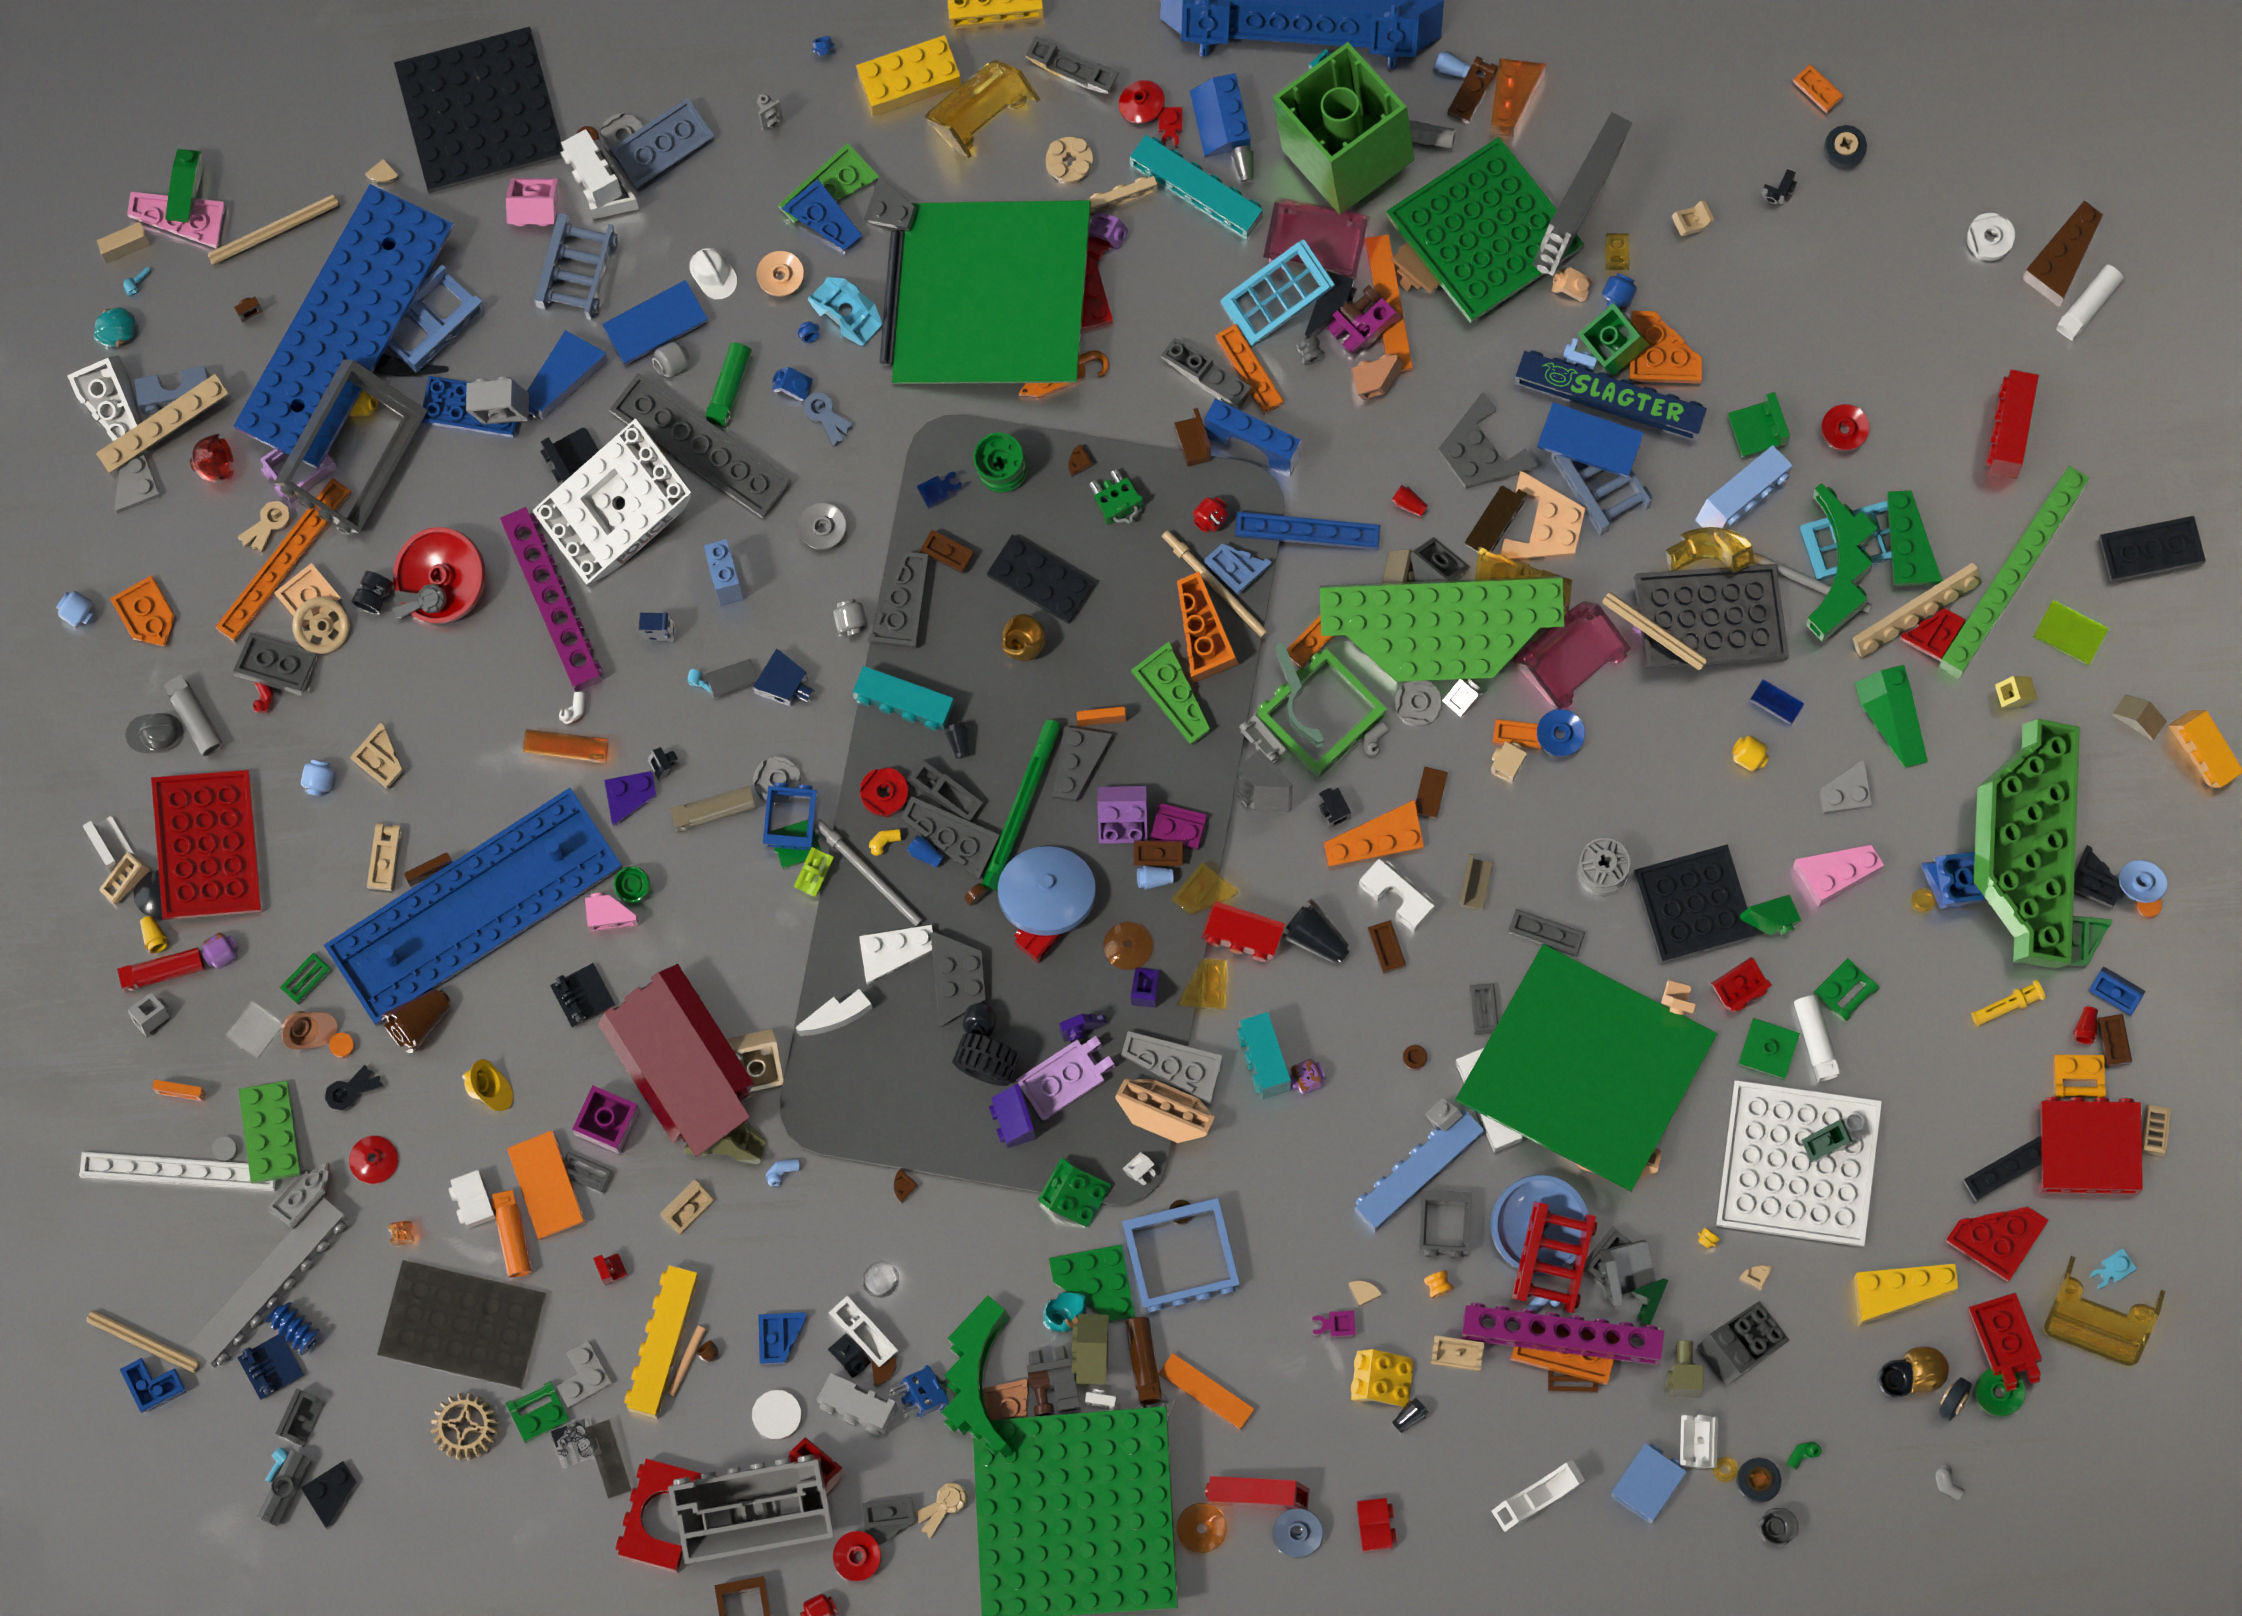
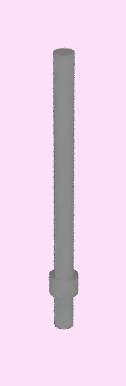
(1799, 577)
(834, 839)

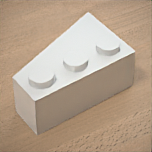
(590, 169)

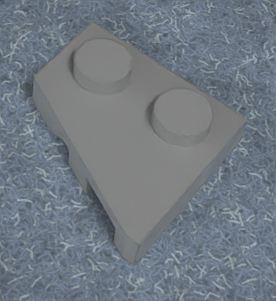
(135, 484)

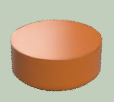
(2149, 910)
(341, 1045)

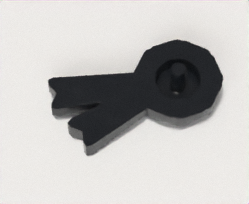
(342, 1094)

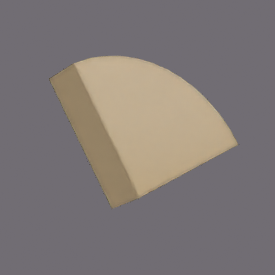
(382, 173)
(1756, 1276)
(1364, 1292)

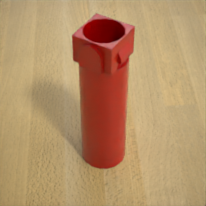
(160, 969)

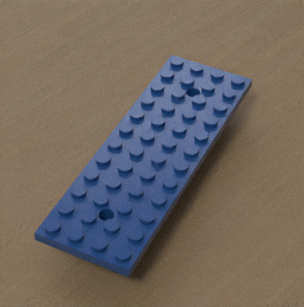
(344, 317)
(473, 905)

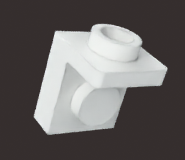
(1463, 695)

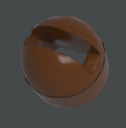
(707, 1351)

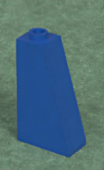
(563, 373)

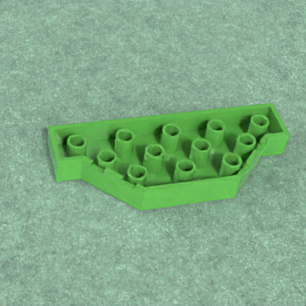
(1442, 625)
(2030, 841)

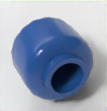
(1619, 290)

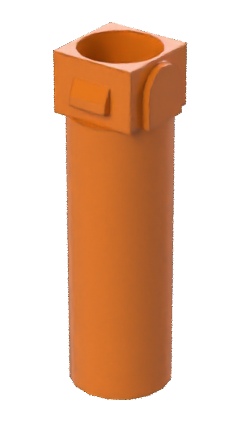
(511, 1234)

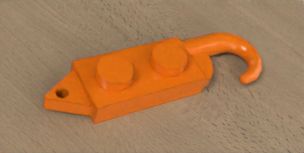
(1042, 390)

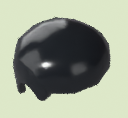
(1896, 1378)

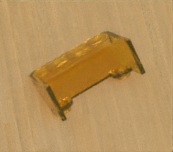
(977, 102)
(2097, 1326)

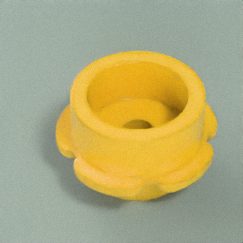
(1708, 1238)

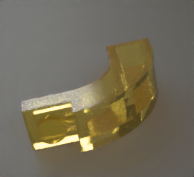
(1711, 544)

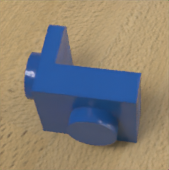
(792, 383)

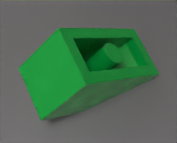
(1773, 916)

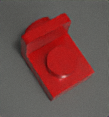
(610, 1268)

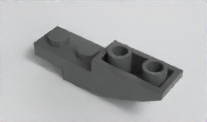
(1206, 374)

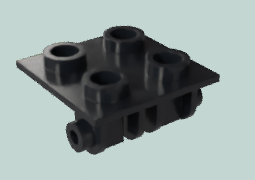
(582, 994)

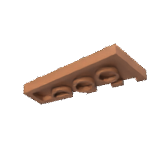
(1007, 1400)

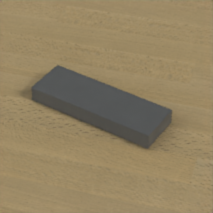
(1546, 932)

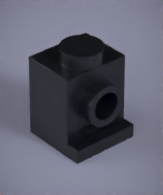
(1334, 806)

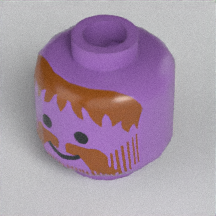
(219, 950)
(1307, 1076)

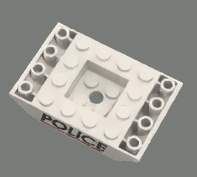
(584, 512)

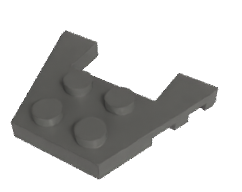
(1473, 455)

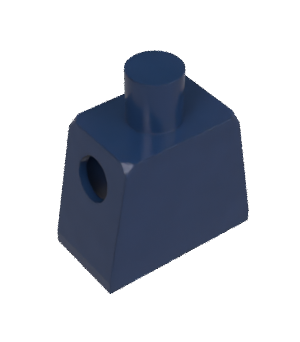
(783, 681)

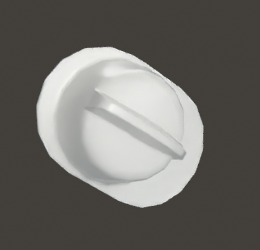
(713, 273)

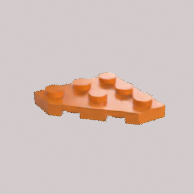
(1667, 356)

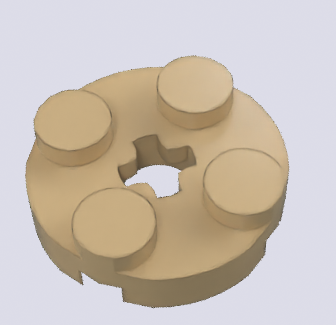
(1076, 149)

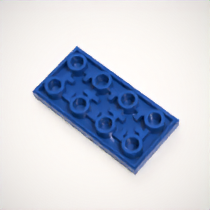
(655, 322)
(447, 408)
(1590, 440)

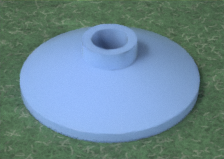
(2145, 874)

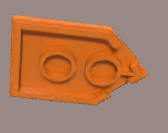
(145, 612)

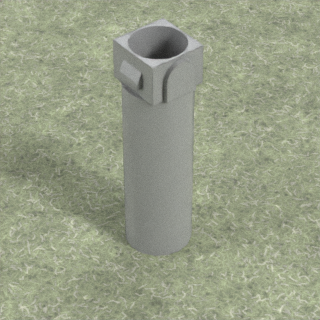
(193, 716)

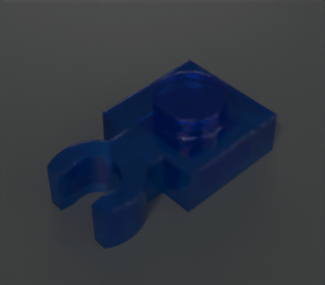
(935, 491)

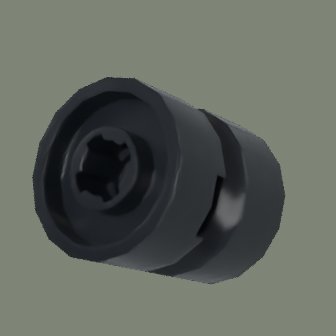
(372, 600)

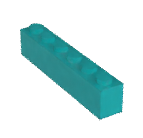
(1196, 186)

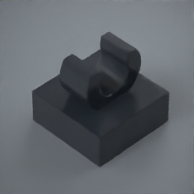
(661, 762)

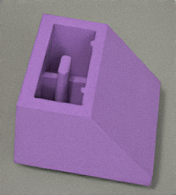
(1122, 814)

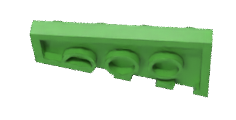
(840, 175)
(1168, 687)

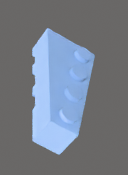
(1745, 490)

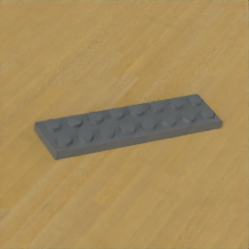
(701, 446)

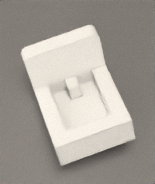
(1100, 1399)

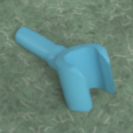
(130, 284)
(694, 679)
(280, 1456)

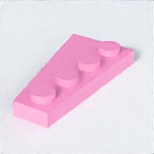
(203, 225)

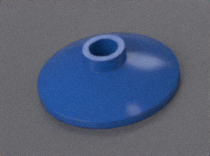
(1564, 722)

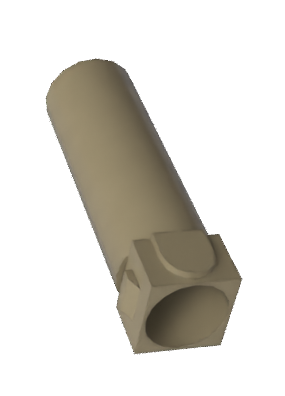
(712, 808)

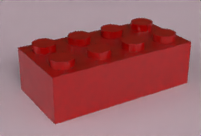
(2013, 424)

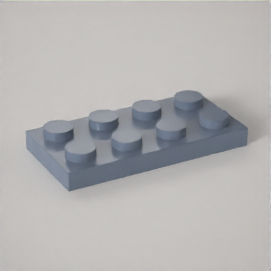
(661, 143)

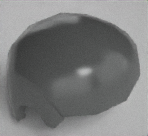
(1778, 1526)

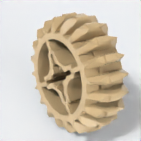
(462, 1438)

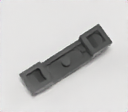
(1071, 67)

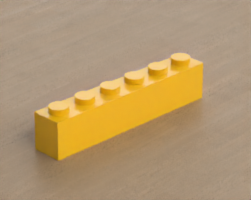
(662, 1341)

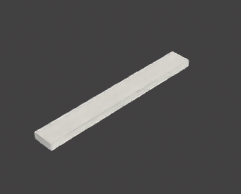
(169, 1171)

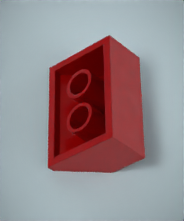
(1242, 931)

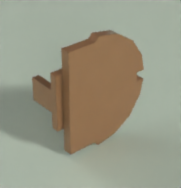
(1413, 270)

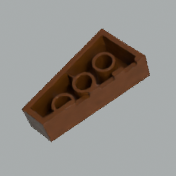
(2061, 258)

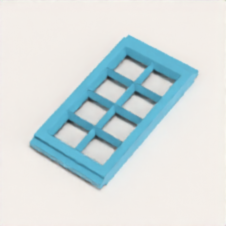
(1313, 266)
(1815, 551)

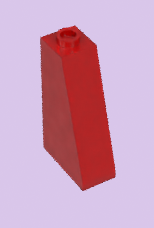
(1257, 1493)

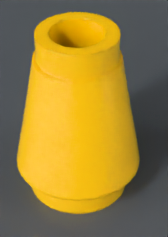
(153, 936)

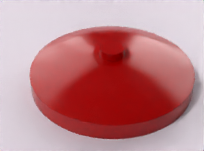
(443, 559)

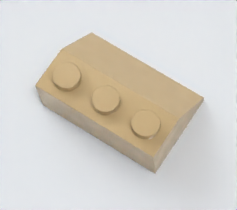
(759, 1057)

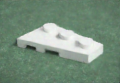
(893, 949)

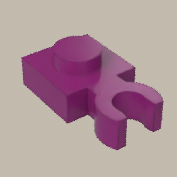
(1339, 1324)

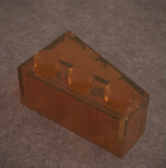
(1513, 93)

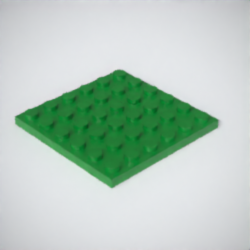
(1479, 228)

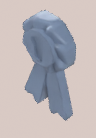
(819, 408)

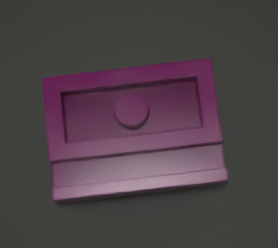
(1179, 824)

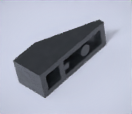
(1330, 303)

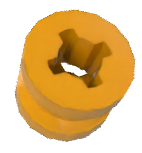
(1438, 1284)

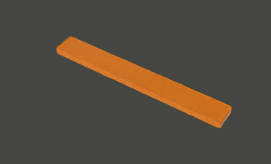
(281, 563)

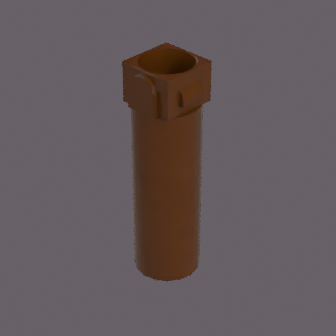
(1143, 1360)

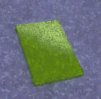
(2070, 632)

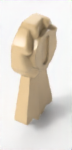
(273, 517)
(950, 1499)

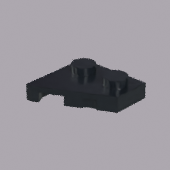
(2095, 880)
(329, 1492)

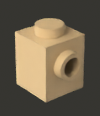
(1508, 761)

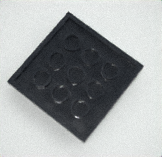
(1694, 903)

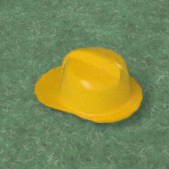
(489, 1085)

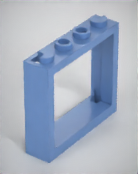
(1202, 1292)

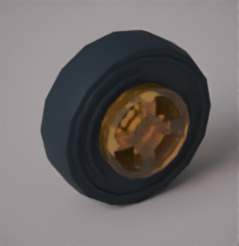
(1763, 1472)

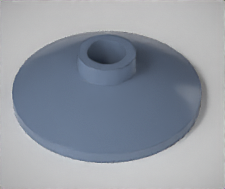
(1297, 1544)

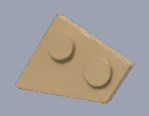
(378, 757)

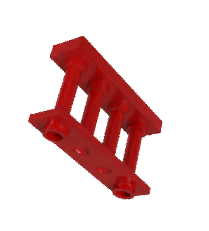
(1536, 1240)

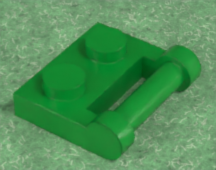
(1840, 984)
(541, 1419)

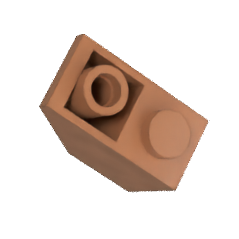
(1377, 376)

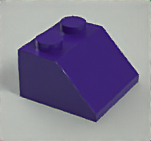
(1012, 1116)

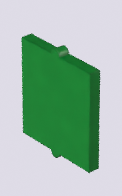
(793, 857)

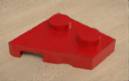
(1935, 634)

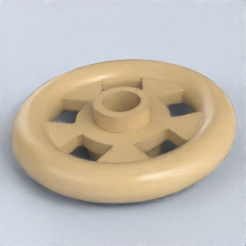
(304, 636)

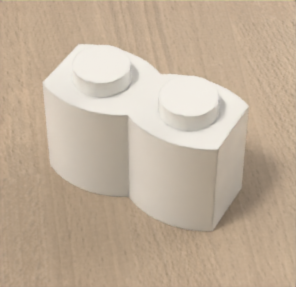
(472, 1199)

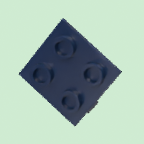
(270, 1366)

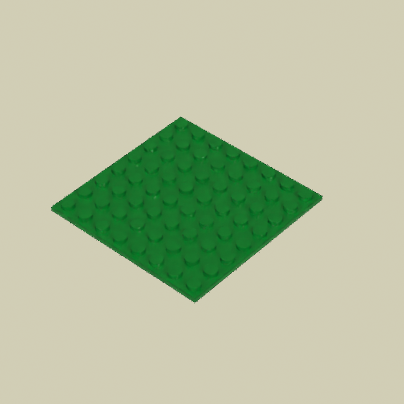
(992, 293)
(1586, 1067)
(1077, 1515)

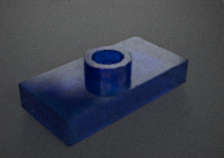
(1777, 702)

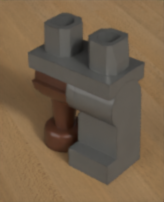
(1056, 1376)

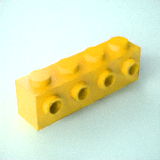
(992, 11)

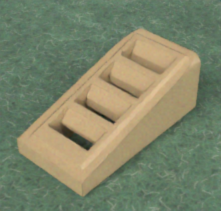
(124, 866)
(2150, 1149)

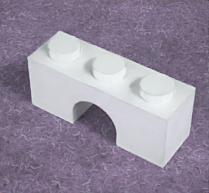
(1383, 879)

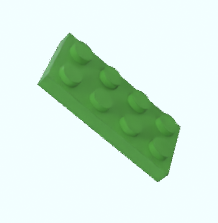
(269, 1132)

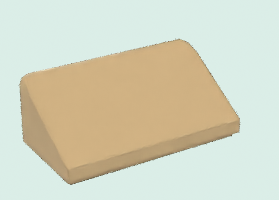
(687, 1206)

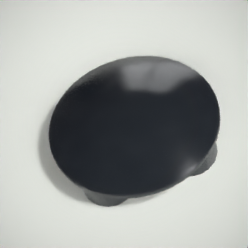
(148, 896)

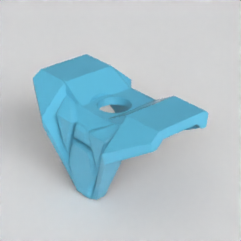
(863, 320)

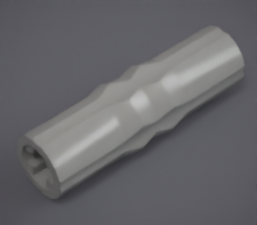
(1432, 135)

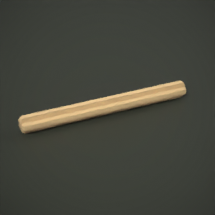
(273, 229)

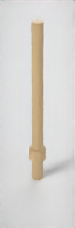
(1182, 551)

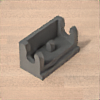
(1610, 1240)
(300, 1418)

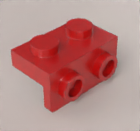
(1741, 985)

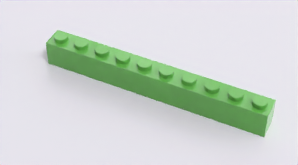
(2014, 572)

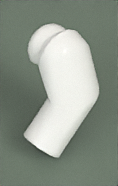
(576, 711)

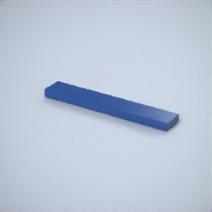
(1307, 530)

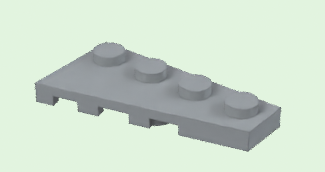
(1178, 1064)

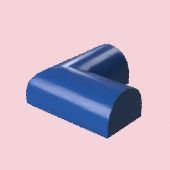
(149, 1391)

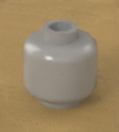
(670, 359)
(850, 617)

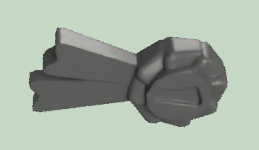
(430, 599)

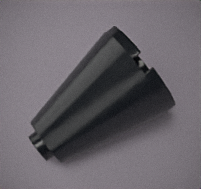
(1316, 933)

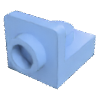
(1575, 358)

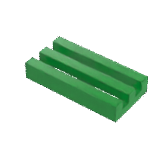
(322, 974)

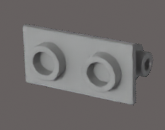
(770, 112)
(1263, 738)

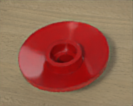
(1145, 109)
(1845, 416)
(381, 1168)
(845, 1556)

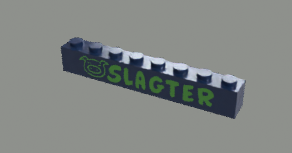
(1610, 395)

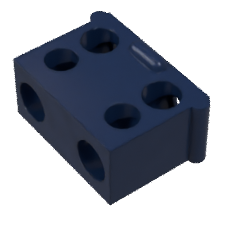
(657, 626)

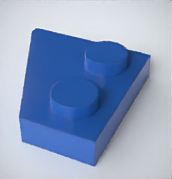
(778, 1336)

